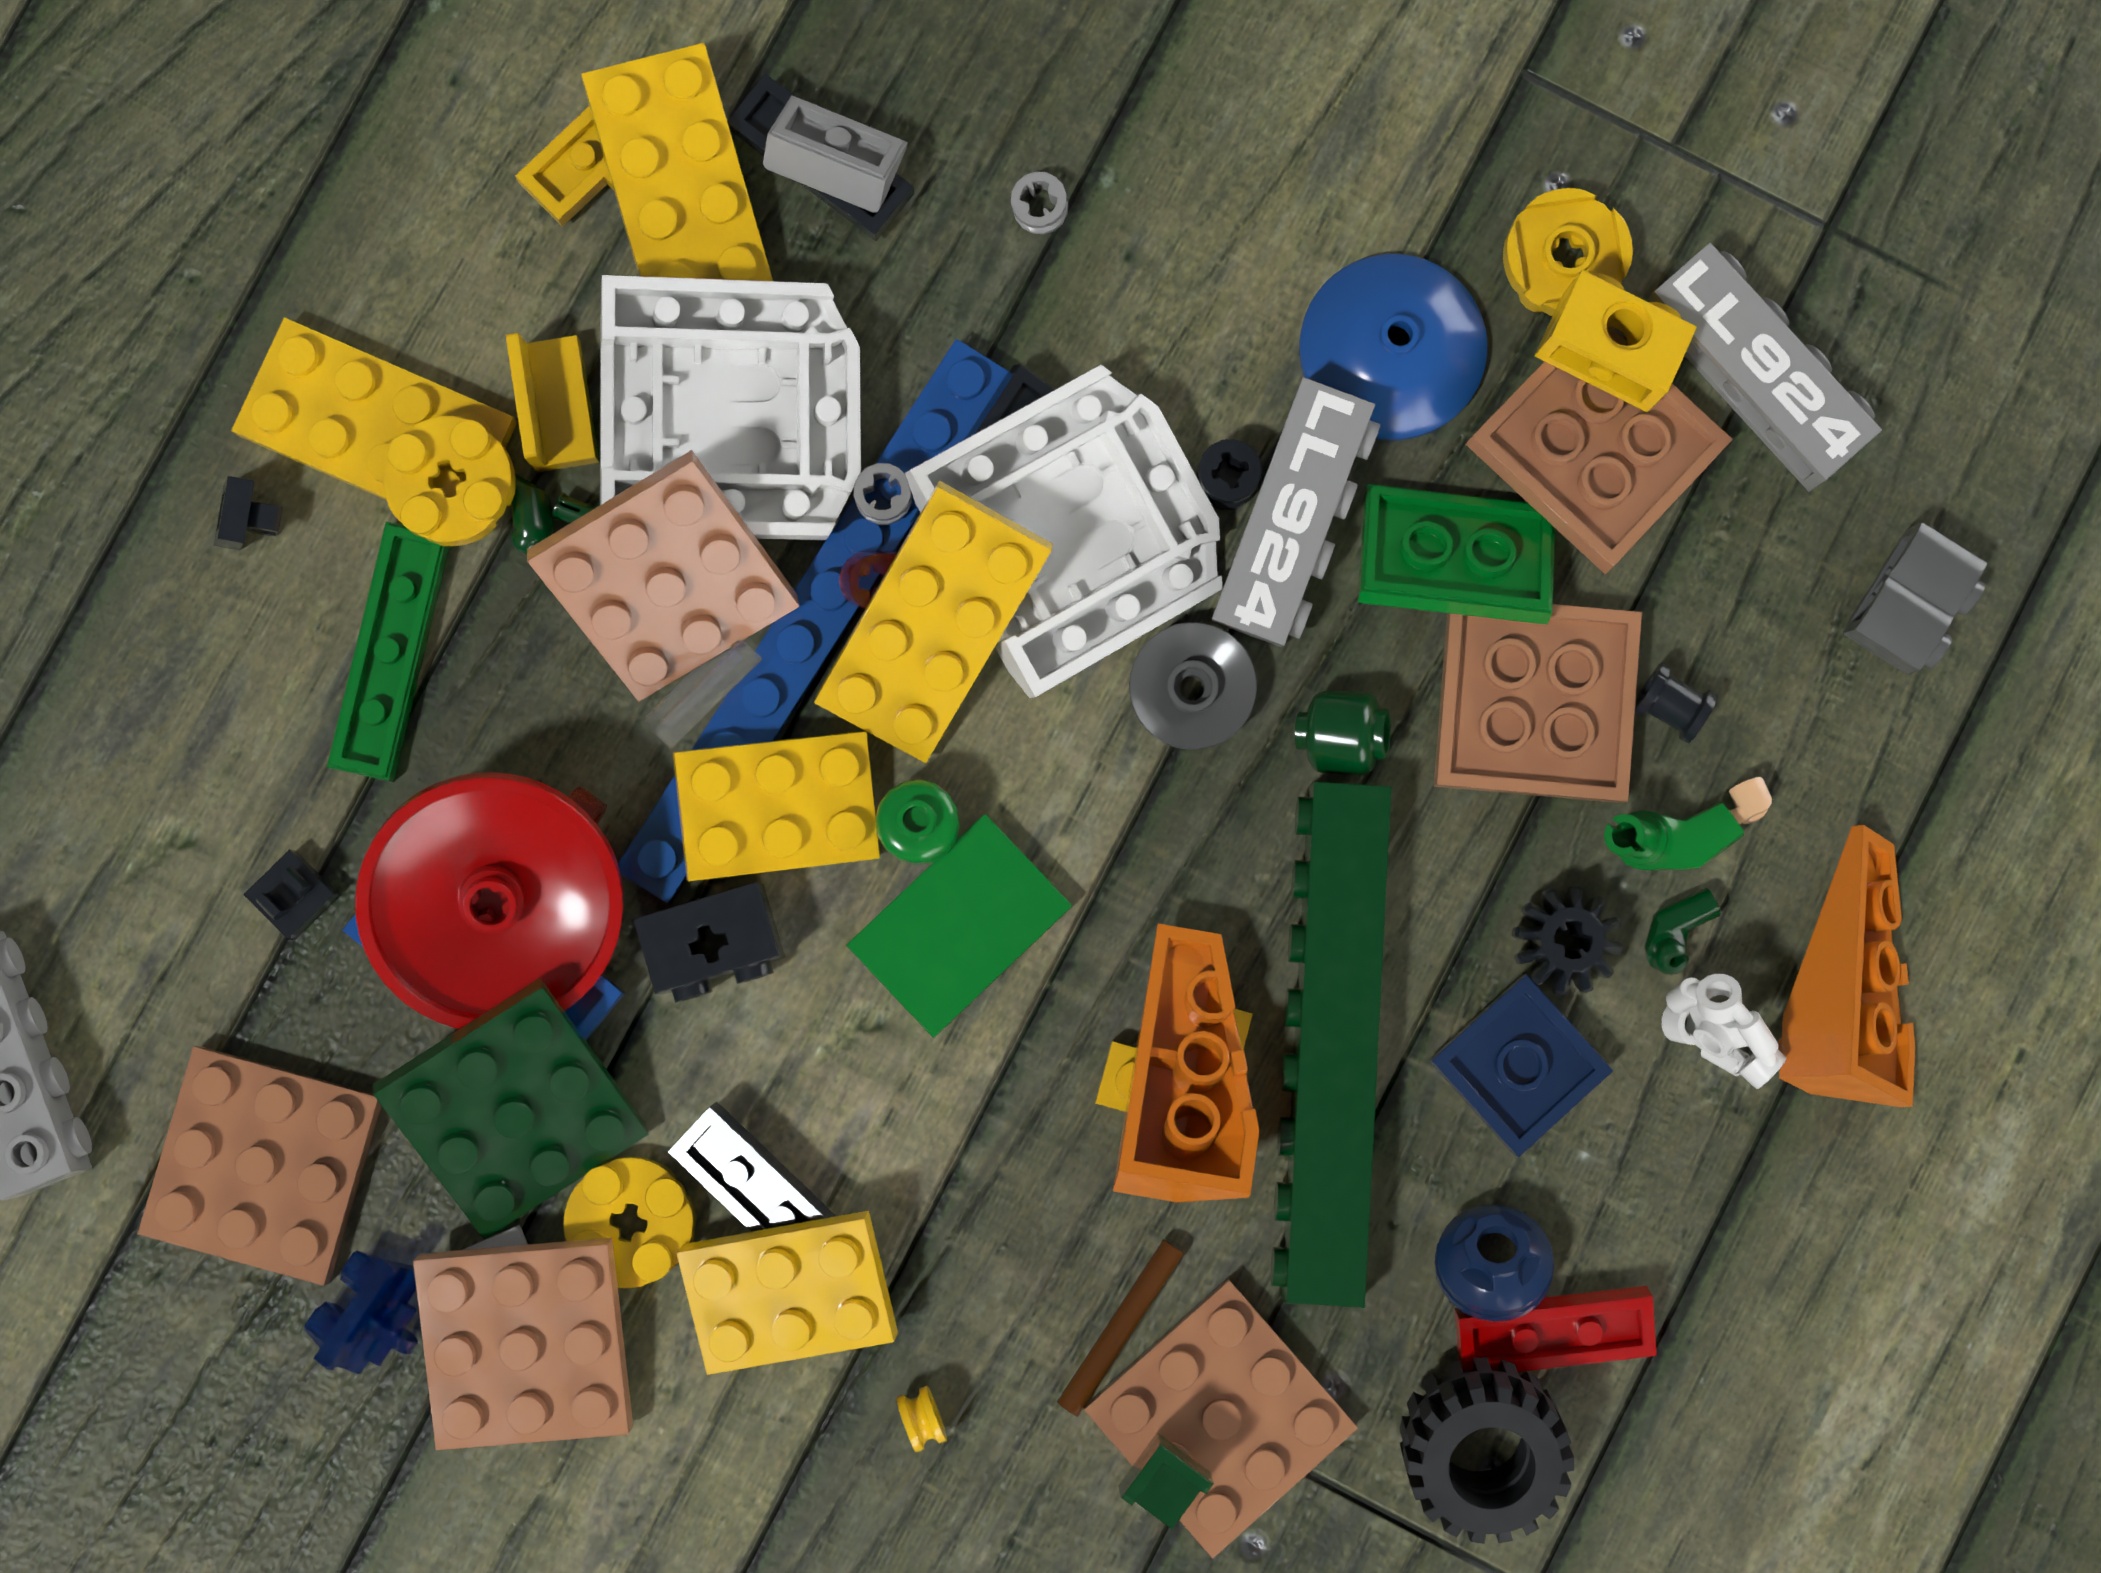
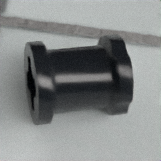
(1675, 703)

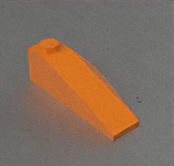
(1844, 1007)
(1189, 1097)

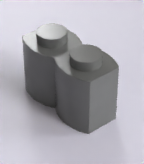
(1915, 600)

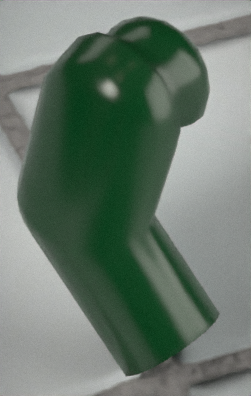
(530, 515)
(1671, 927)

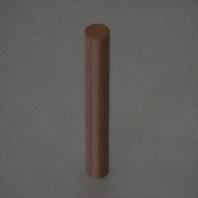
(1120, 1328)

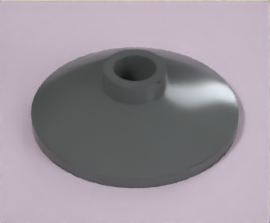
(1201, 654)

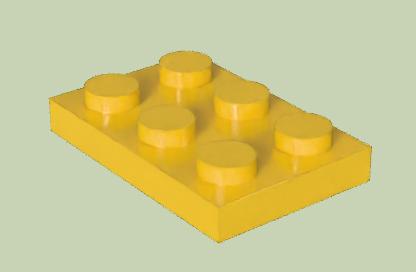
(776, 805)
(787, 1292)

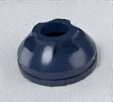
(1488, 1288)

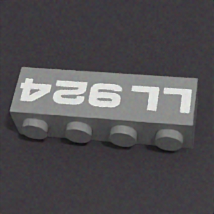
(1765, 370)
(1293, 513)

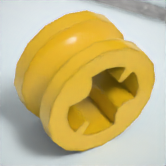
(921, 1419)

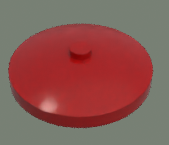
(486, 893)

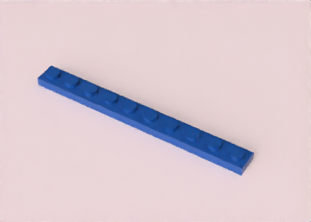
(806, 637)

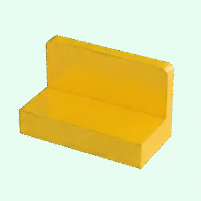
(552, 402)

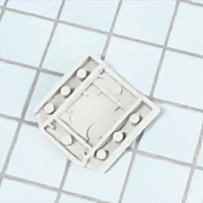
(746, 380)
(1115, 500)

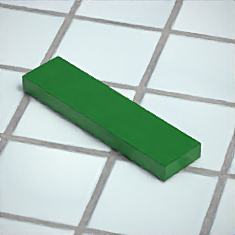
(388, 654)

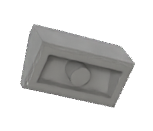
(833, 154)

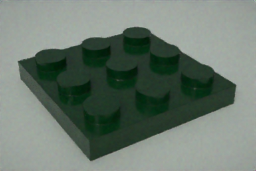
(510, 1109)

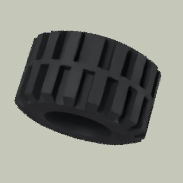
(1494, 1498)

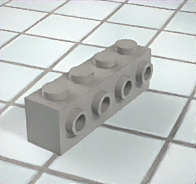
(37, 1129)

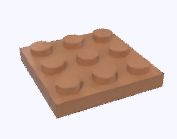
(1595, 460)
(663, 576)
(1540, 704)
(260, 1165)
(523, 1343)
(1230, 1402)

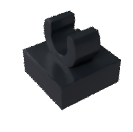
(240, 515)
(291, 894)

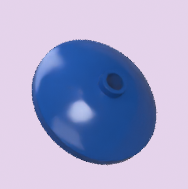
(1412, 384)

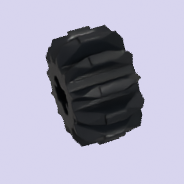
(1582, 925)

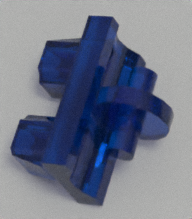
(372, 1320)

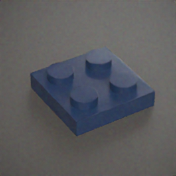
(1520, 1065)

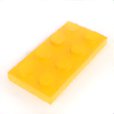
(675, 168)
(345, 407)
(933, 622)

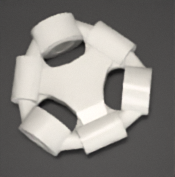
(1722, 1028)

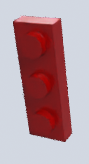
(1564, 1332)

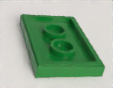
(1456, 555)
(959, 926)

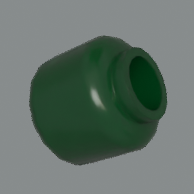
(1344, 732)

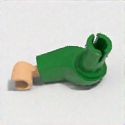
(1667, 843)

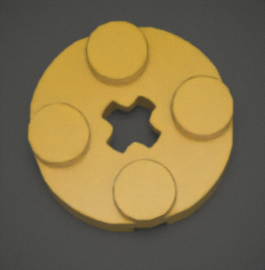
(1536, 234)
(418, 459)
(659, 1201)

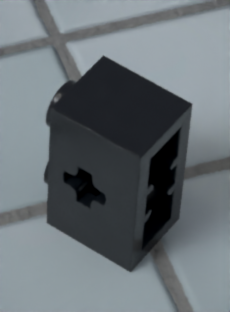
(672, 936)

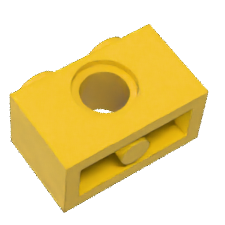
(1582, 347)

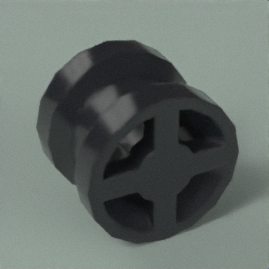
(1229, 487)

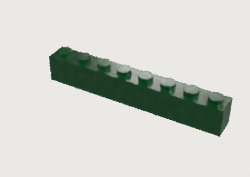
(1333, 1045)

